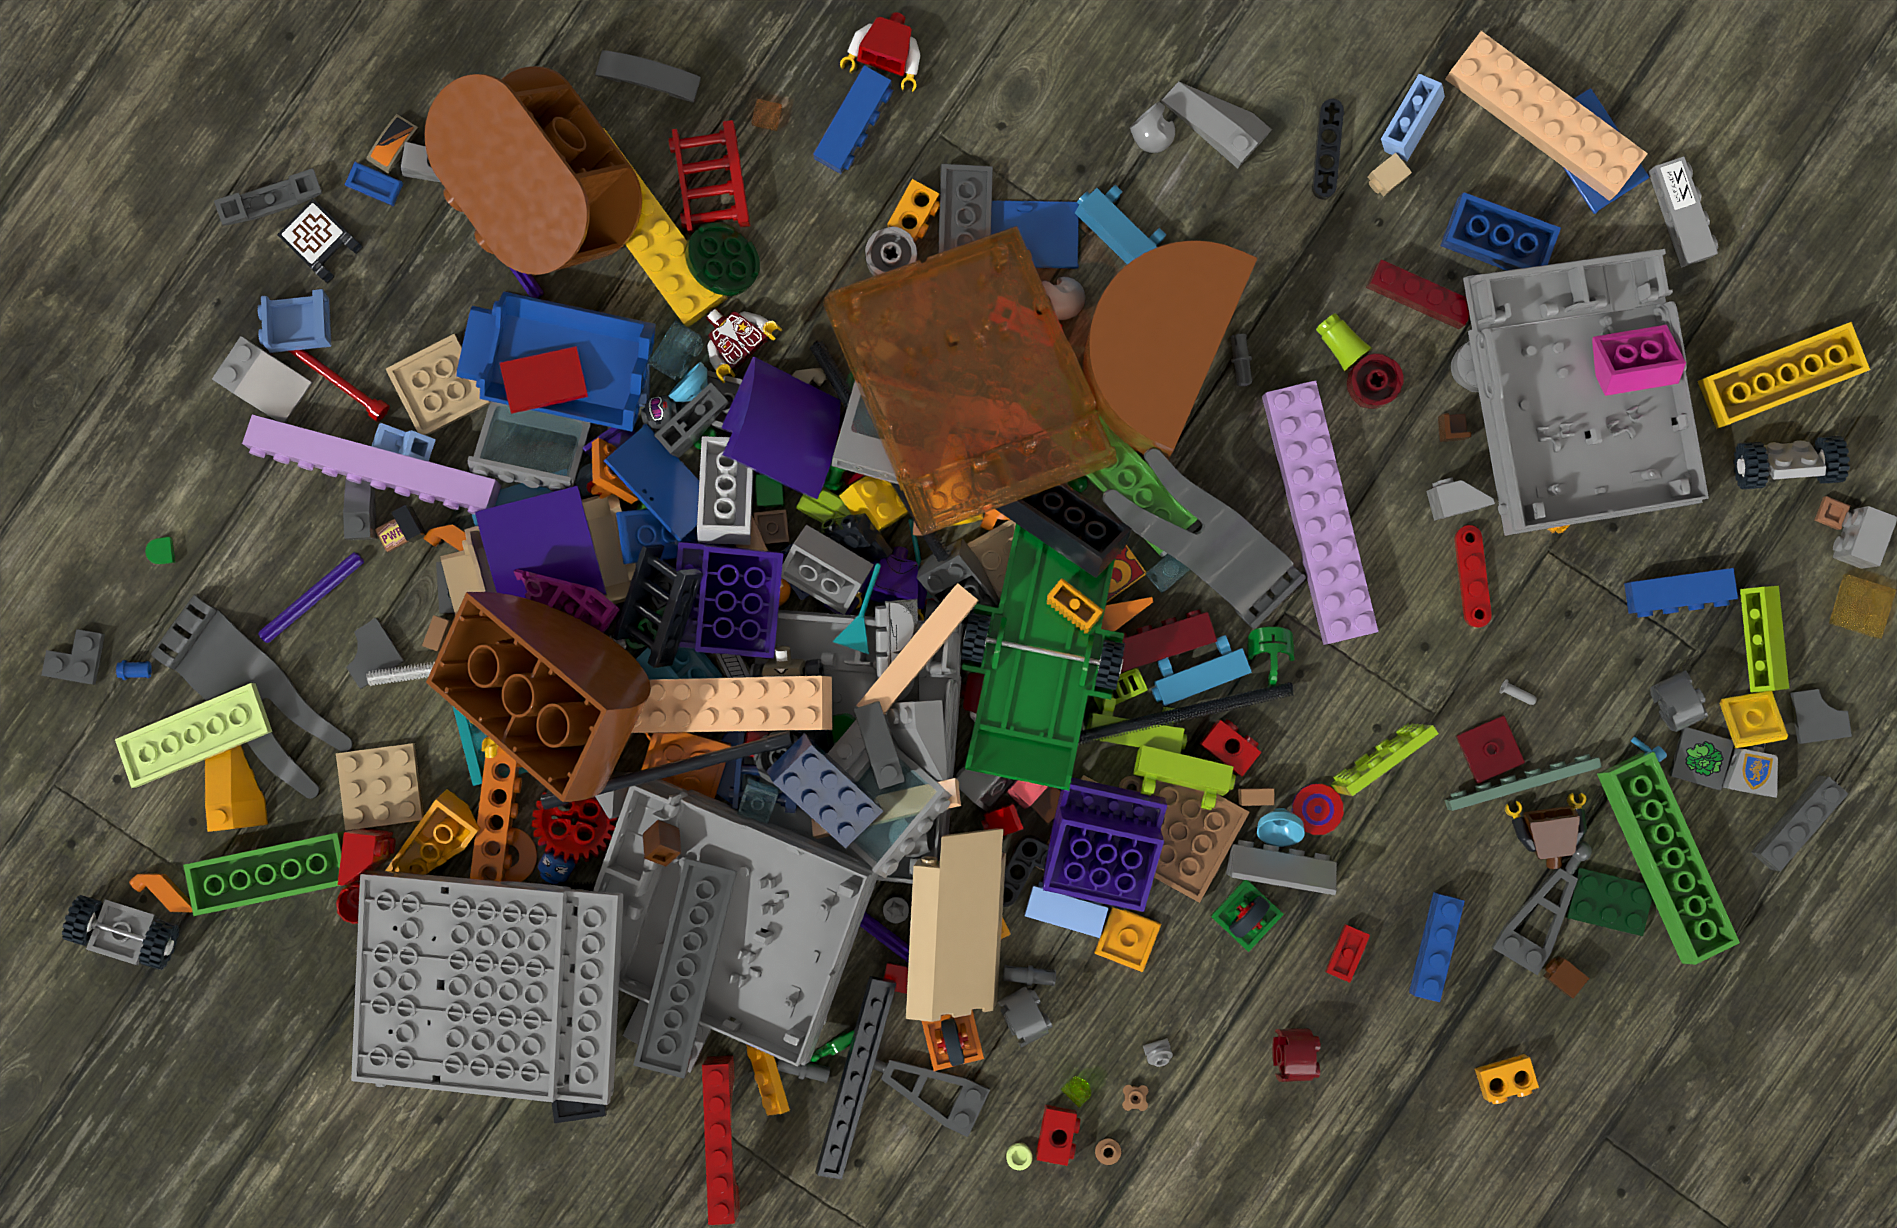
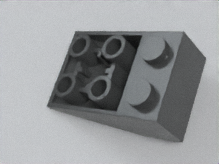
(960, 568)

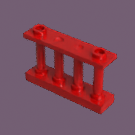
(729, 162)

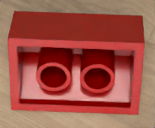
(363, 852)

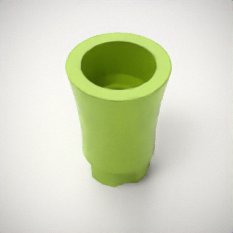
(1343, 341)

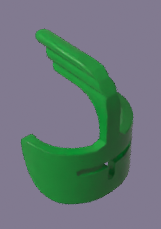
(1265, 635)

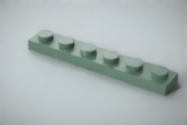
(1532, 779)

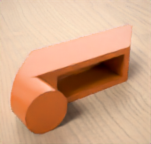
(449, 533)
(164, 890)

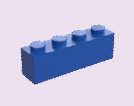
(853, 120)
(1680, 591)
(1436, 947)

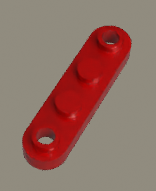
(1472, 576)

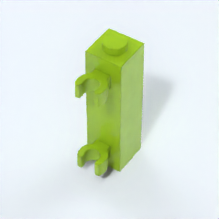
(1162, 737)
(1183, 771)

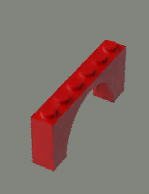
(720, 1177)

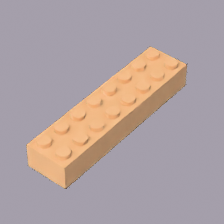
(1546, 116)
(737, 705)

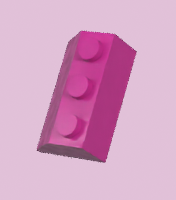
(1637, 360)

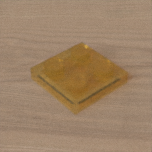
(1862, 606)

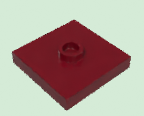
(1490, 749)

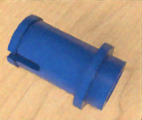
(133, 669)

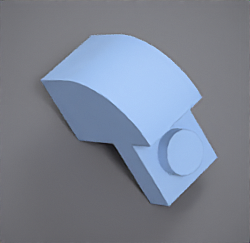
(403, 443)

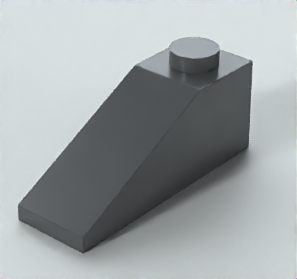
(692, 421)
(359, 511)
(879, 745)

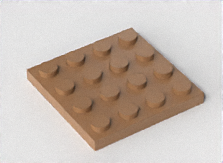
(1194, 838)

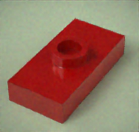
(1347, 953)

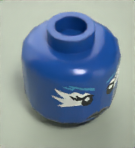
(555, 870)

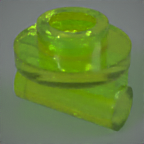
(1077, 1090)

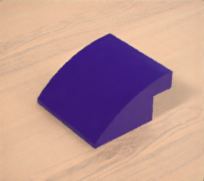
(783, 428)
(541, 537)
(735, 599)
(1105, 844)

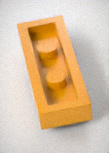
(768, 1081)

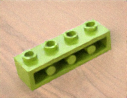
(1764, 639)

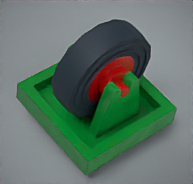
(1246, 915)

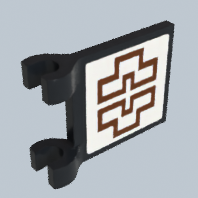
(316, 237)

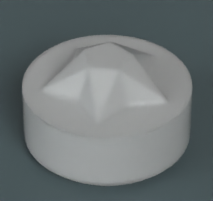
(896, 909)

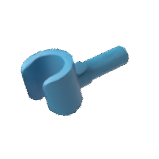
(1659, 752)

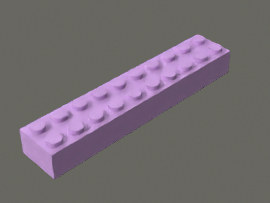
(1319, 512)

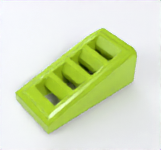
(1131, 693)

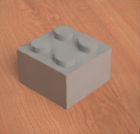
(1864, 537)

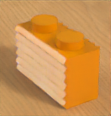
(1074, 605)

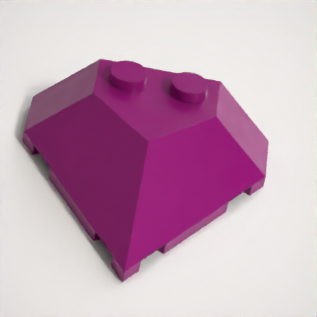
(574, 599)

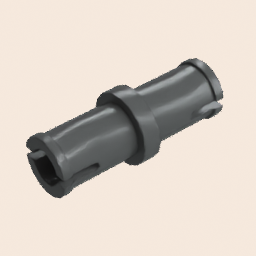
(1029, 975)
(810, 1070)

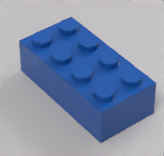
(1498, 234)

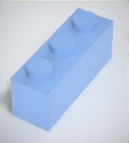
(1413, 117)
(1066, 911)

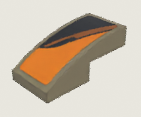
(391, 143)

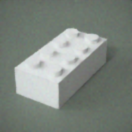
(723, 496)

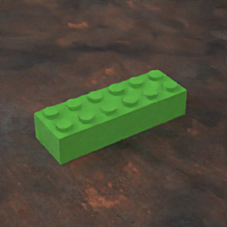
(264, 874)

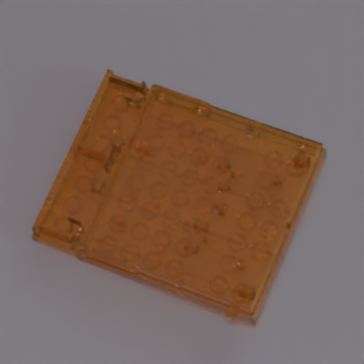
(978, 417)

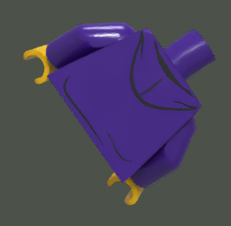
(896, 581)

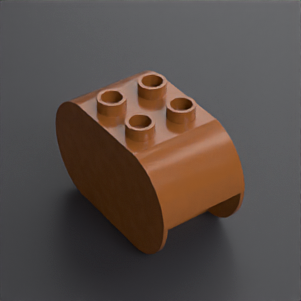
(531, 170)

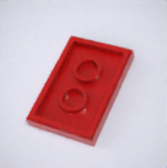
(543, 380)

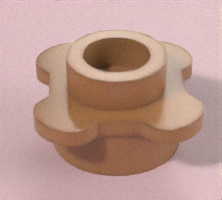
(1131, 1091)

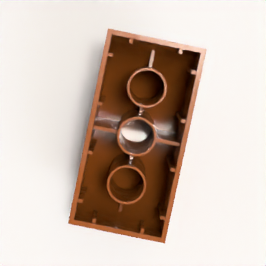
(1159, 337)
(542, 689)

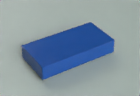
(374, 184)

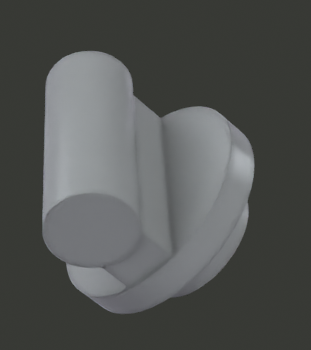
(1158, 1052)

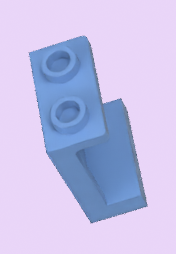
(295, 322)

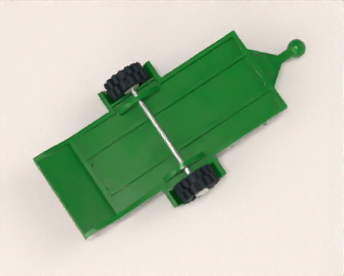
(1042, 671)

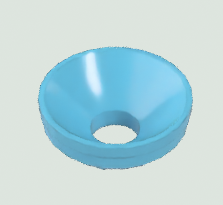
(691, 384)
(1280, 828)

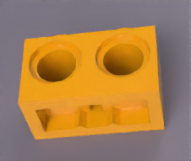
(908, 209)
(1506, 1071)

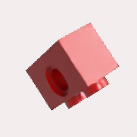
(1215, 743)
(1054, 1119)

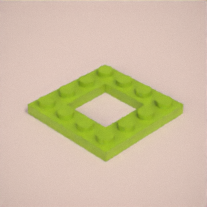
(1386, 756)

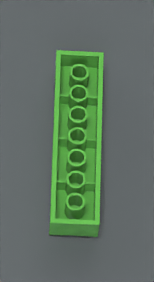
(1668, 858)

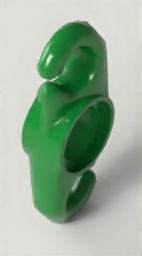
(833, 1046)

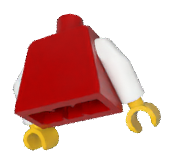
(886, 46)

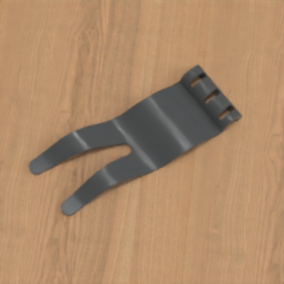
(1223, 553)
(224, 659)

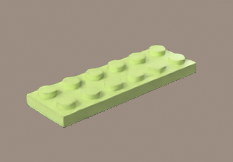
(193, 735)

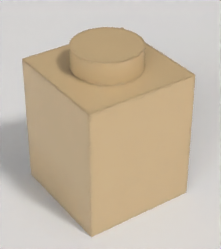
(1388, 175)

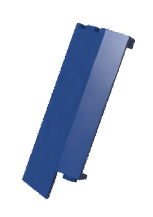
(609, 348)

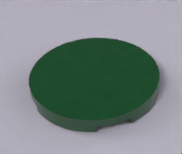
(722, 259)

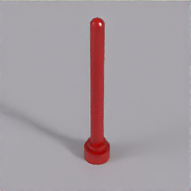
(376, 408)

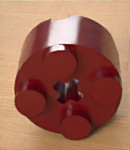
(1376, 367)
(1296, 1055)

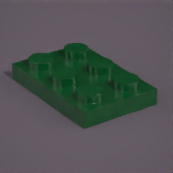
(1610, 902)

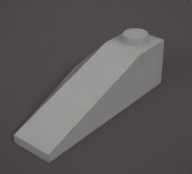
(1223, 125)

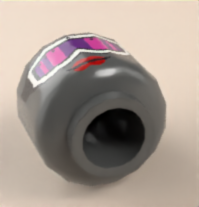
(659, 411)

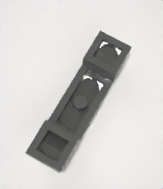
(648, 74)
(269, 199)

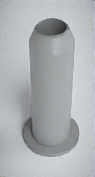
(1517, 693)

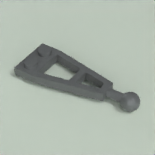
(1523, 950)
(966, 1106)

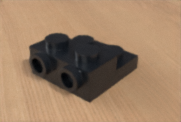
(857, 535)

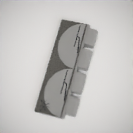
(901, 625)

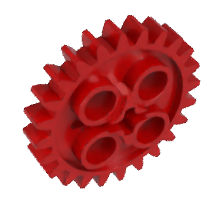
(569, 844)

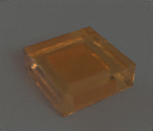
(767, 114)

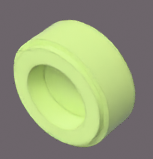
(1019, 1156)

